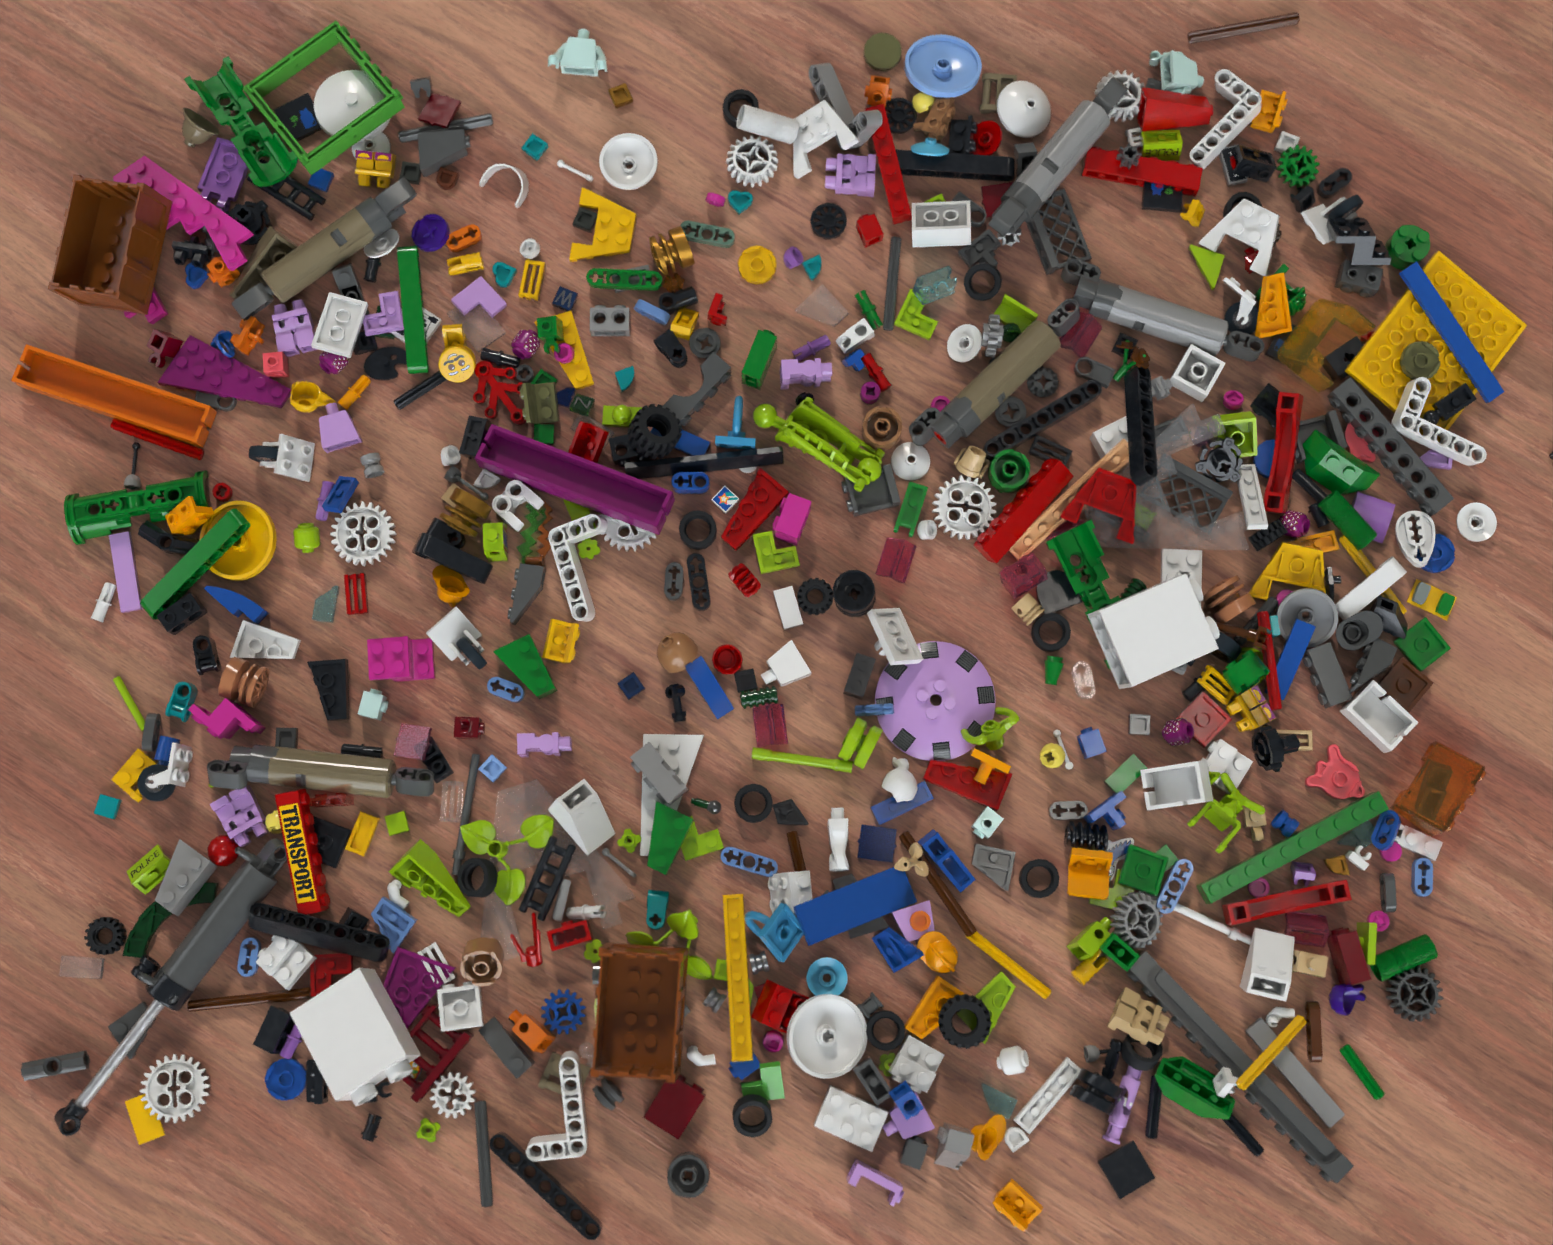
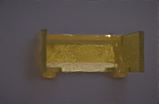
(1299, 348)

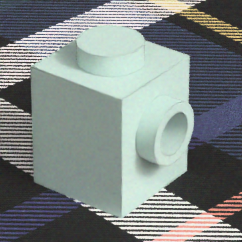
(373, 704)
(986, 823)

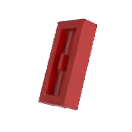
(354, 577)

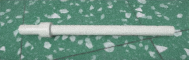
(1232, 932)

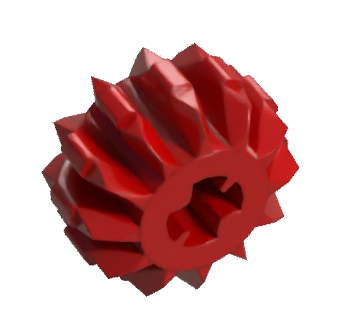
(744, 580)

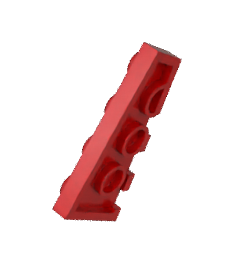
(758, 504)
(961, 782)

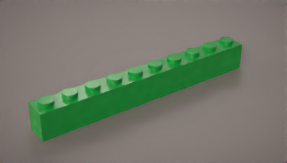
(1292, 847)

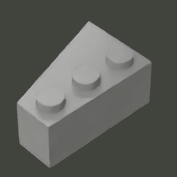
(658, 774)
(183, 878)
(953, 1146)

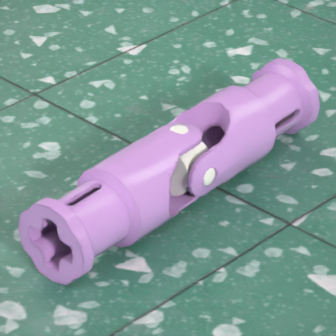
(1121, 1113)

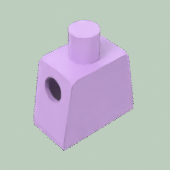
(337, 429)
(902, 919)
(908, 1128)

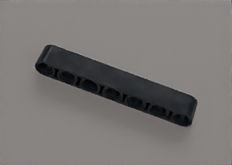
(957, 166)
(1048, 413)
(1140, 425)
(318, 932)
(556, 1188)

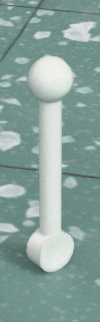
(561, 163)
(1068, 765)

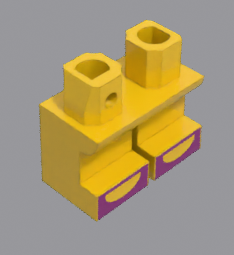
(376, 165)
(1255, 717)

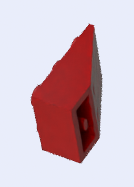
(777, 1005)

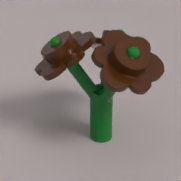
(1139, 358)

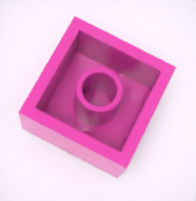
(792, 520)

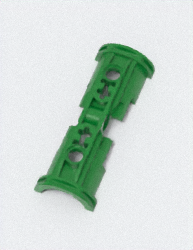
(228, 86)
(87, 526)
(1084, 544)

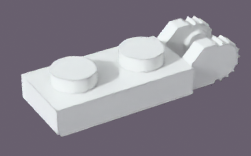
(1418, 842)

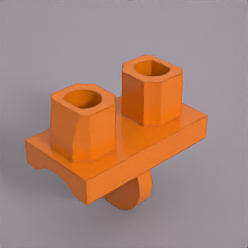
(249, 336)

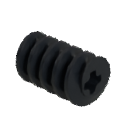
(1086, 835)

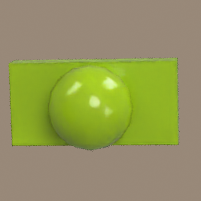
(618, 415)

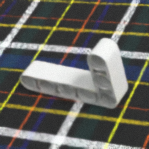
(1229, 121)
(1430, 430)
(573, 563)
(570, 1114)

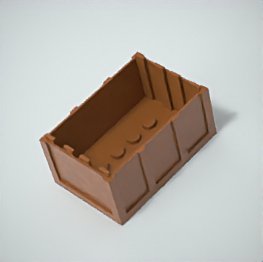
(110, 245)
(640, 1011)

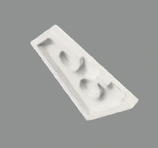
(262, 642)

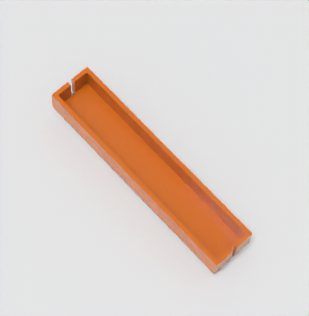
(114, 396)

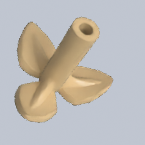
(905, 864)

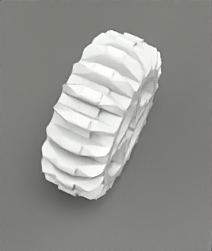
(1127, 99)
(737, 154)

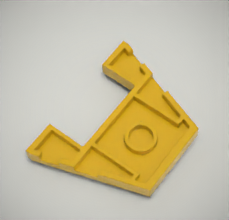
(612, 230)
(1294, 566)

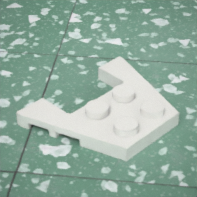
(816, 128)
(1251, 226)

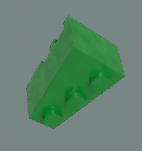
(527, 664)
(667, 837)

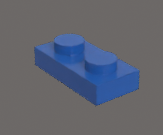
(340, 494)

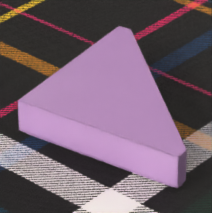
(1436, 460)

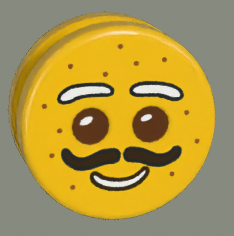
(457, 363)

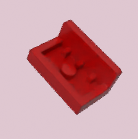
(588, 441)

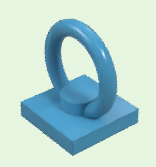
(736, 438)
(780, 930)

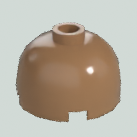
(676, 651)

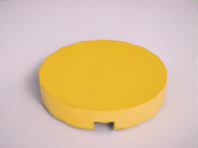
(757, 265)

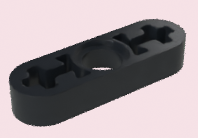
(695, 597)

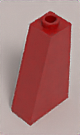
(1171, 110)

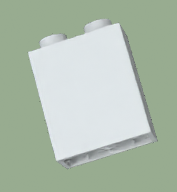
(1154, 630)
(356, 1036)

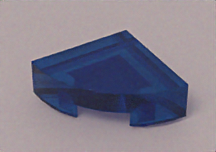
(565, 397)

